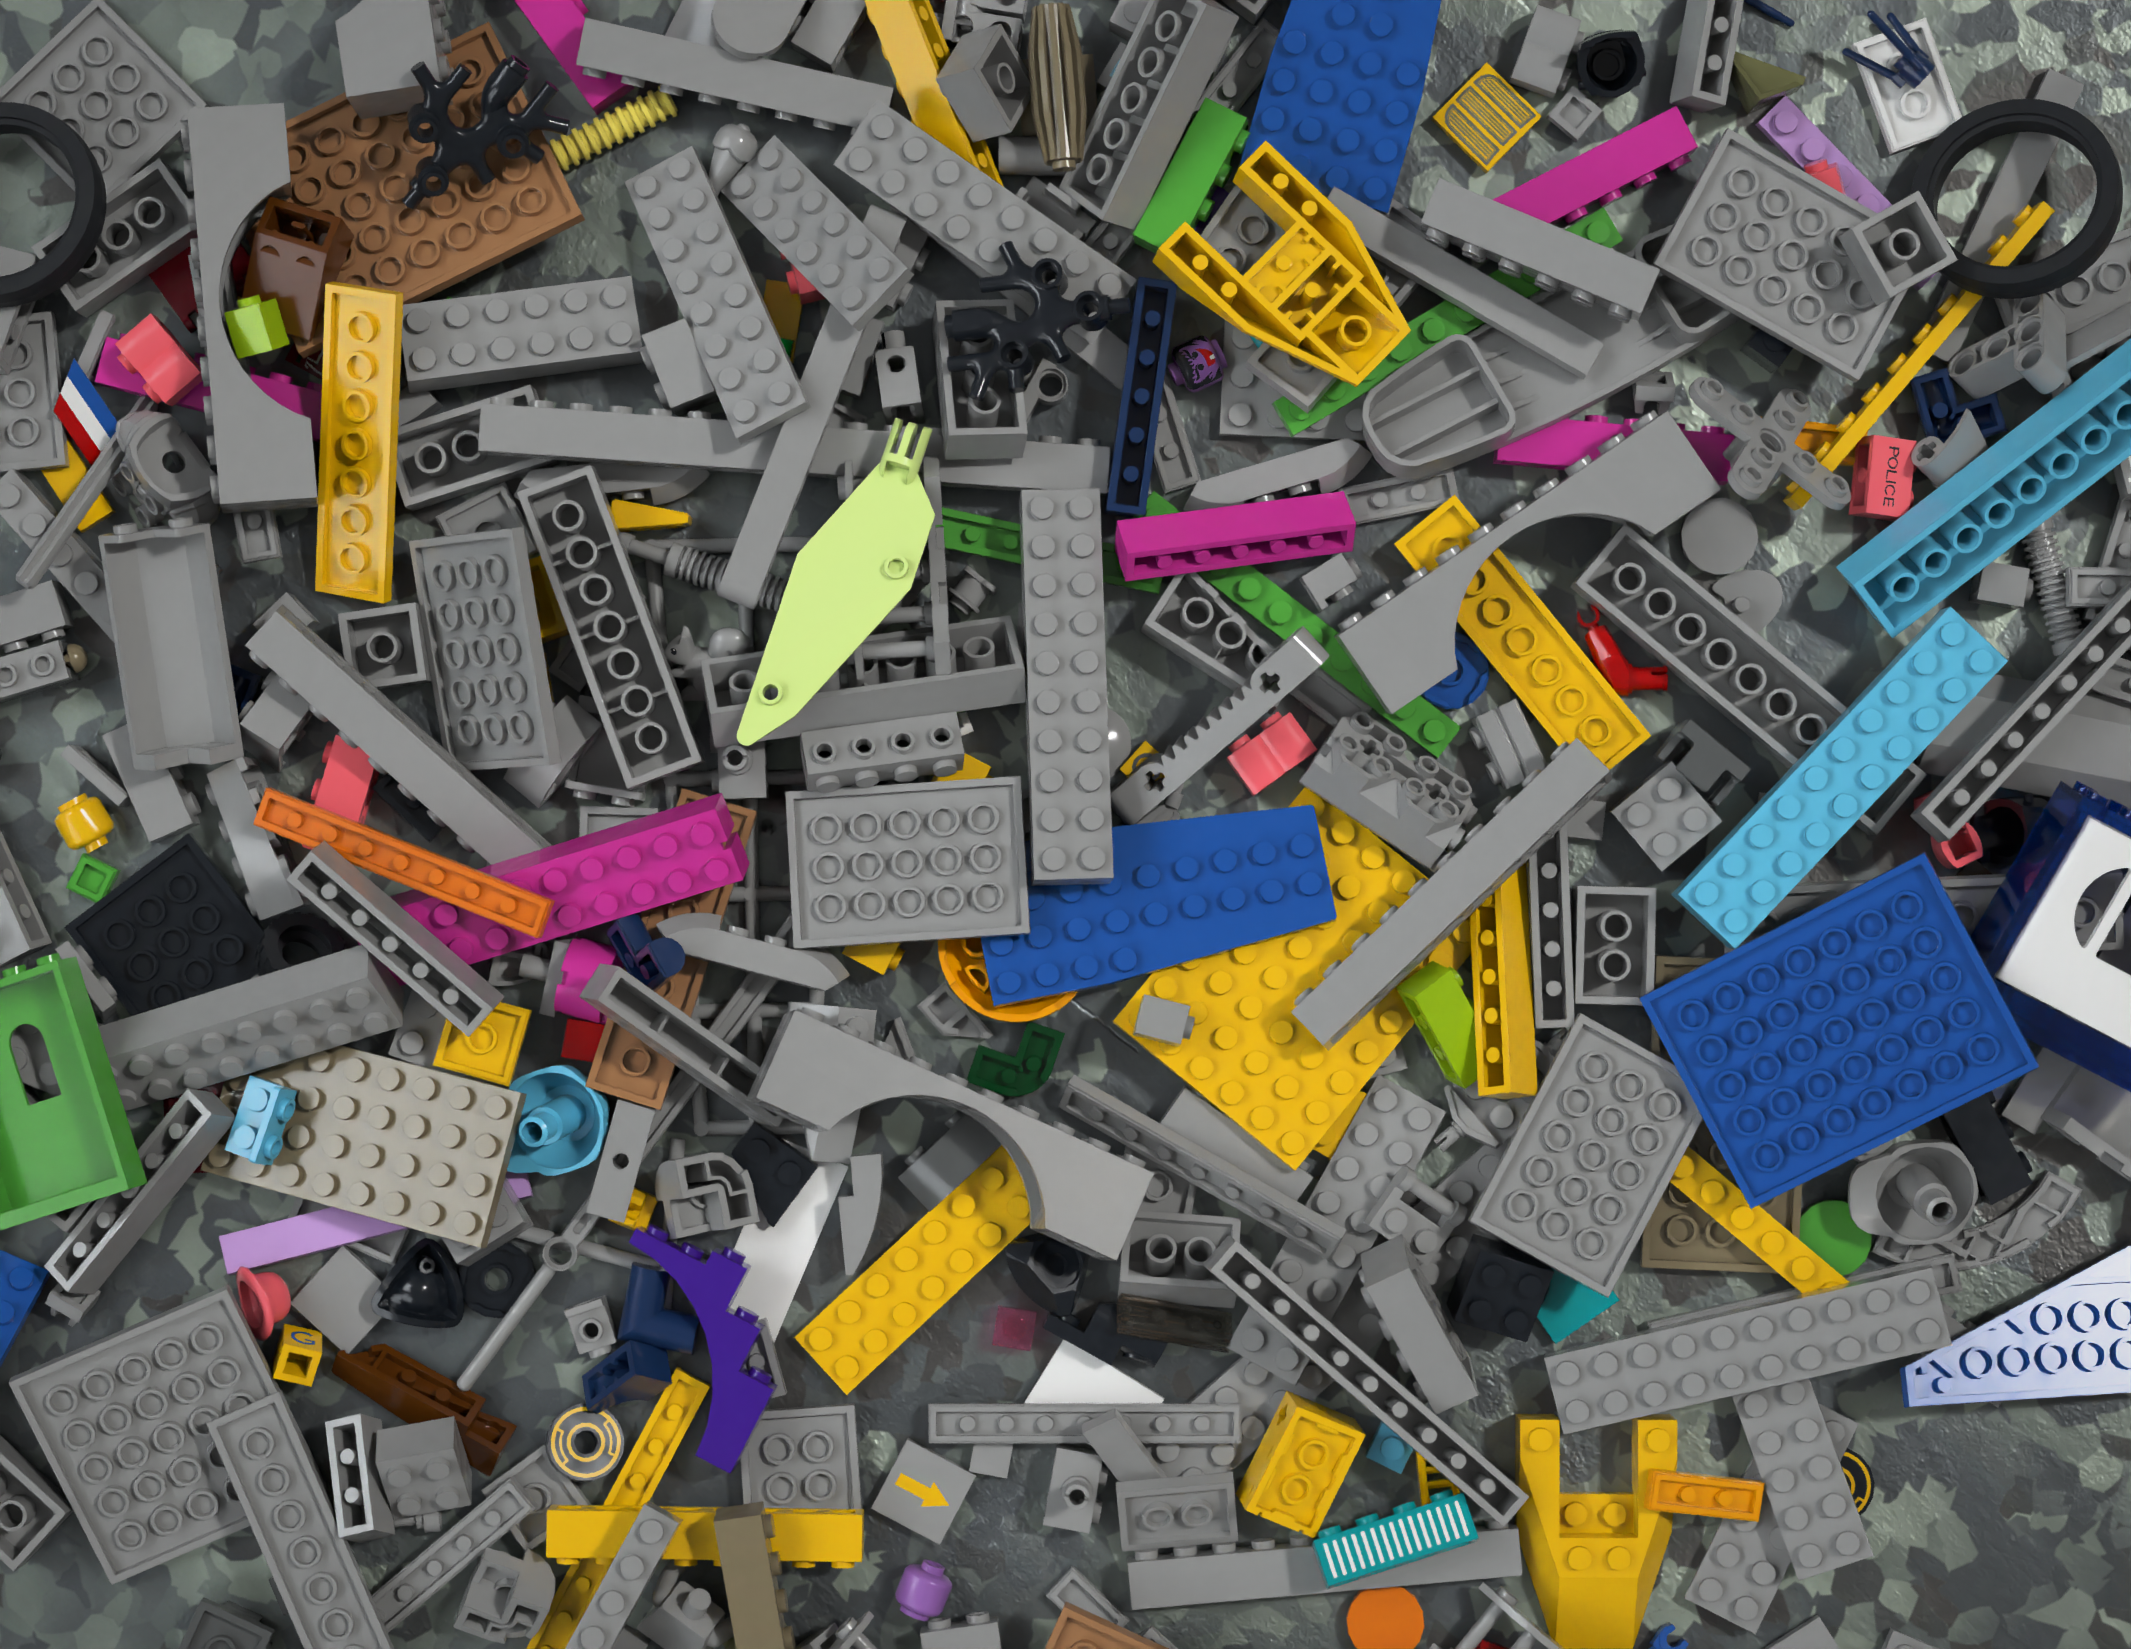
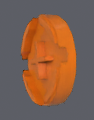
(1385, 1619)

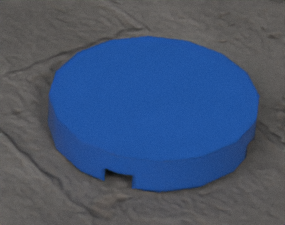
(1465, 683)

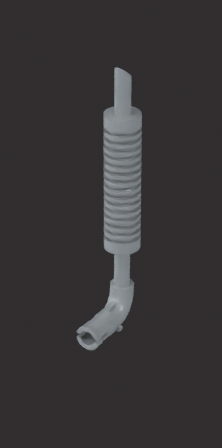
(699, 568)
(2051, 586)

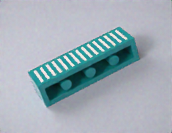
(1394, 1540)

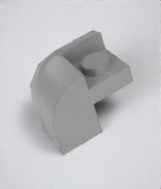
(705, 1194)
(506, 1596)

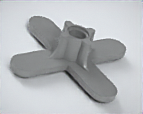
(1766, 445)

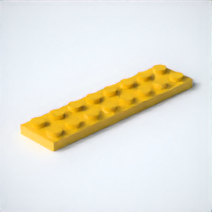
(358, 441)
(1528, 643)
(919, 1273)

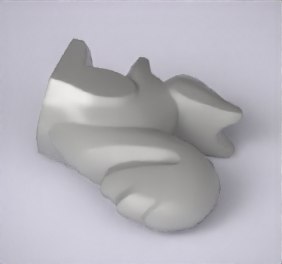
(688, 657)

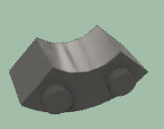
(949, 1160)

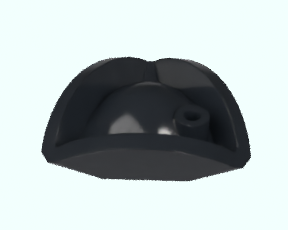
(1048, 1271)
(421, 1289)

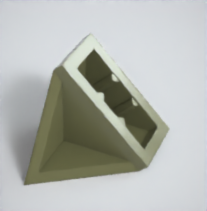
(1761, 83)

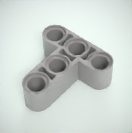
(2026, 349)

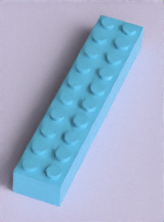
(1996, 498)
(1839, 777)

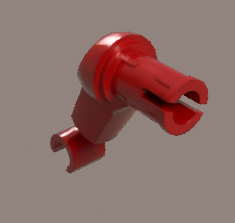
(1614, 665)

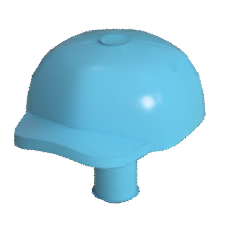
(560, 1122)

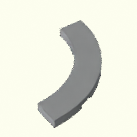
(1999, 1237)

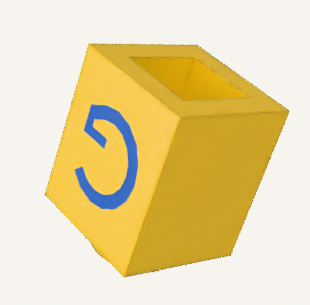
(297, 1355)

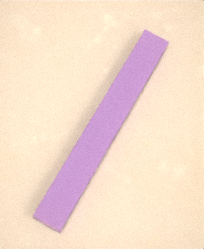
(316, 1233)

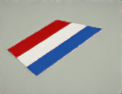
(84, 414)

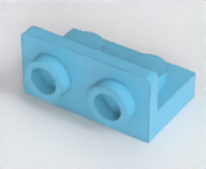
(261, 1120)

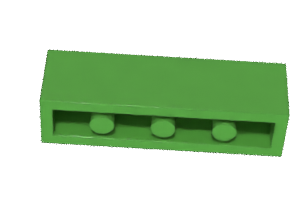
(1193, 174)

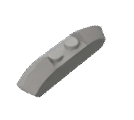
(1326, 465)
(629, 481)
(704, 941)

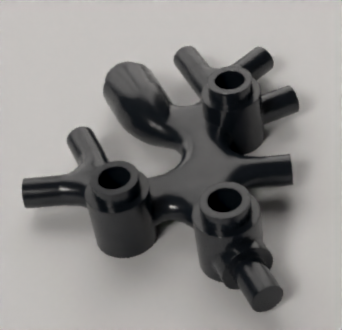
(496, 126)
(1013, 338)

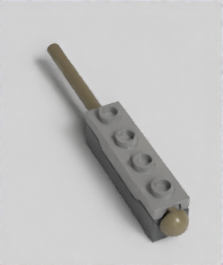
(40, 669)

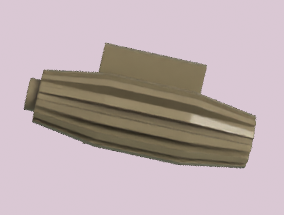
(1059, 86)

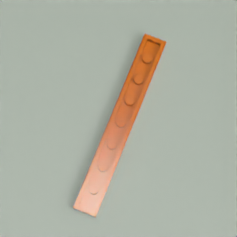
(405, 863)

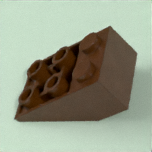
(293, 260)

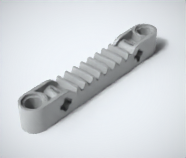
(1291, 661)

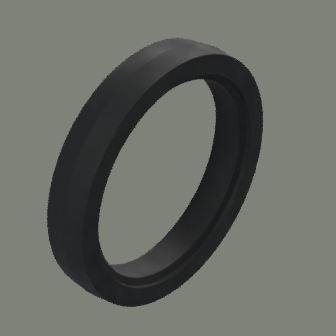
(2027, 116)
(88, 214)

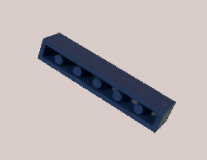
(1141, 397)

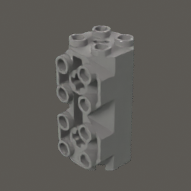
(1398, 799)

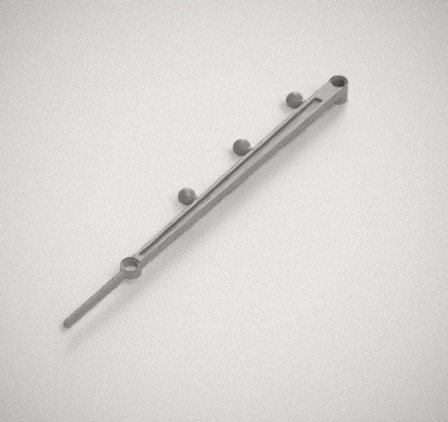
(726, 1026)

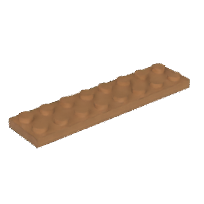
(622, 1061)

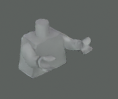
(684, 1615)

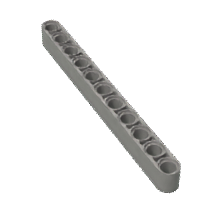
(799, 441)

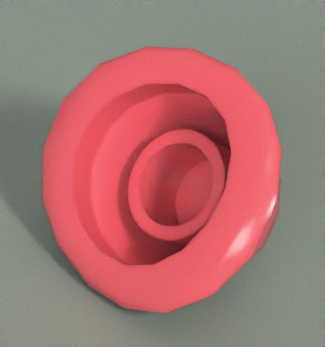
(263, 1300)

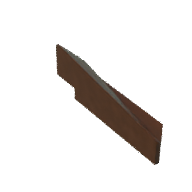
(424, 1395)

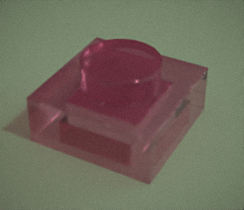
(1014, 1328)

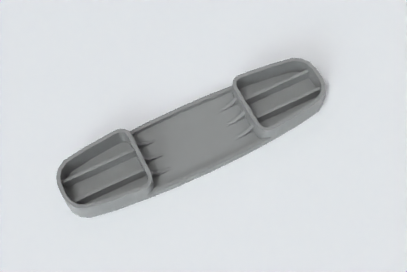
(1492, 390)

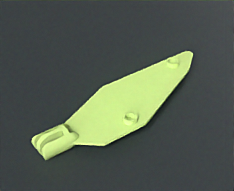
(844, 584)

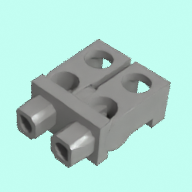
(973, 15)

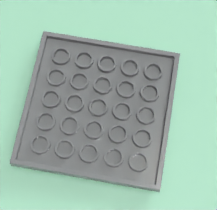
(133, 1435)

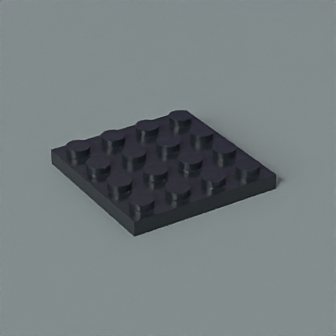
(170, 931)

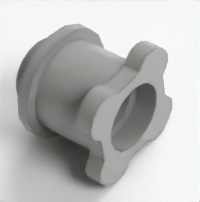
(970, 591)

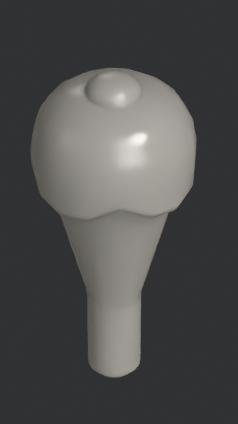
(732, 150)

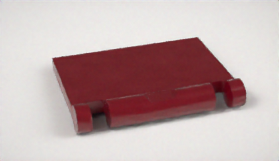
(177, 287)

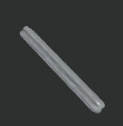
(76, 507)

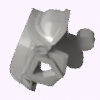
(145, 440)

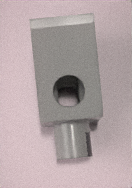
(899, 380)

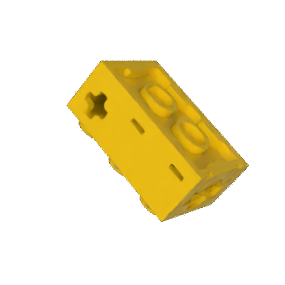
(1300, 1464)

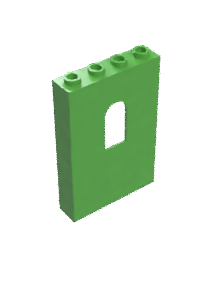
(73, 1143)

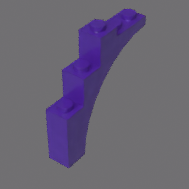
(731, 1334)

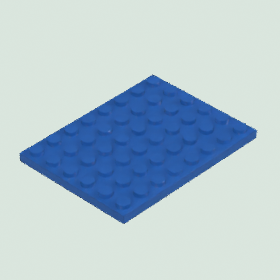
(1839, 1031)

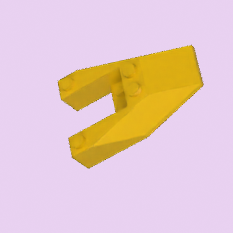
(1309, 292)
(1591, 1551)

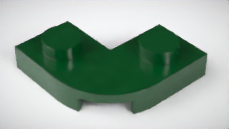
(1021, 1073)

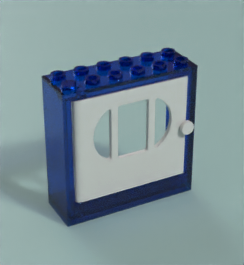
(2047, 953)

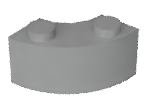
(576, 734)

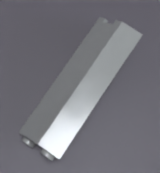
(171, 644)
(2084, 747)

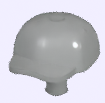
(1914, 1192)

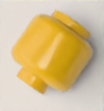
(84, 823)

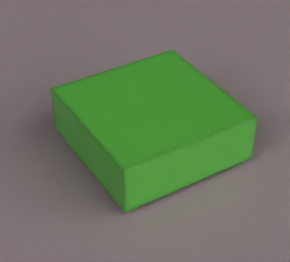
(92, 878)

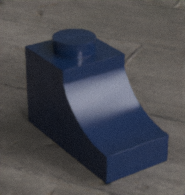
(626, 1375)

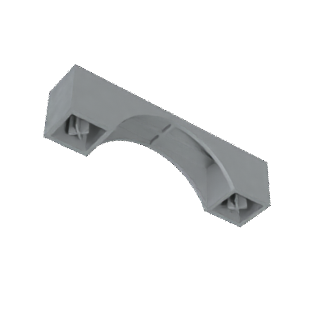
(382, 44)
(257, 443)
(1634, 481)
(1071, 1183)

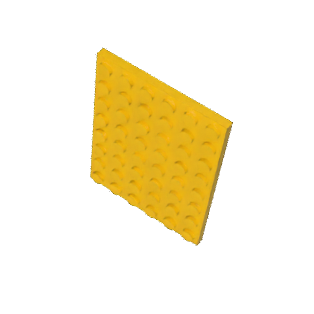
(1248, 1045)

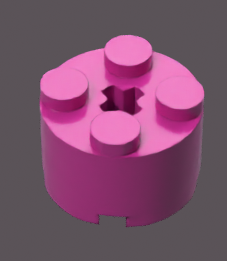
(578, 967)

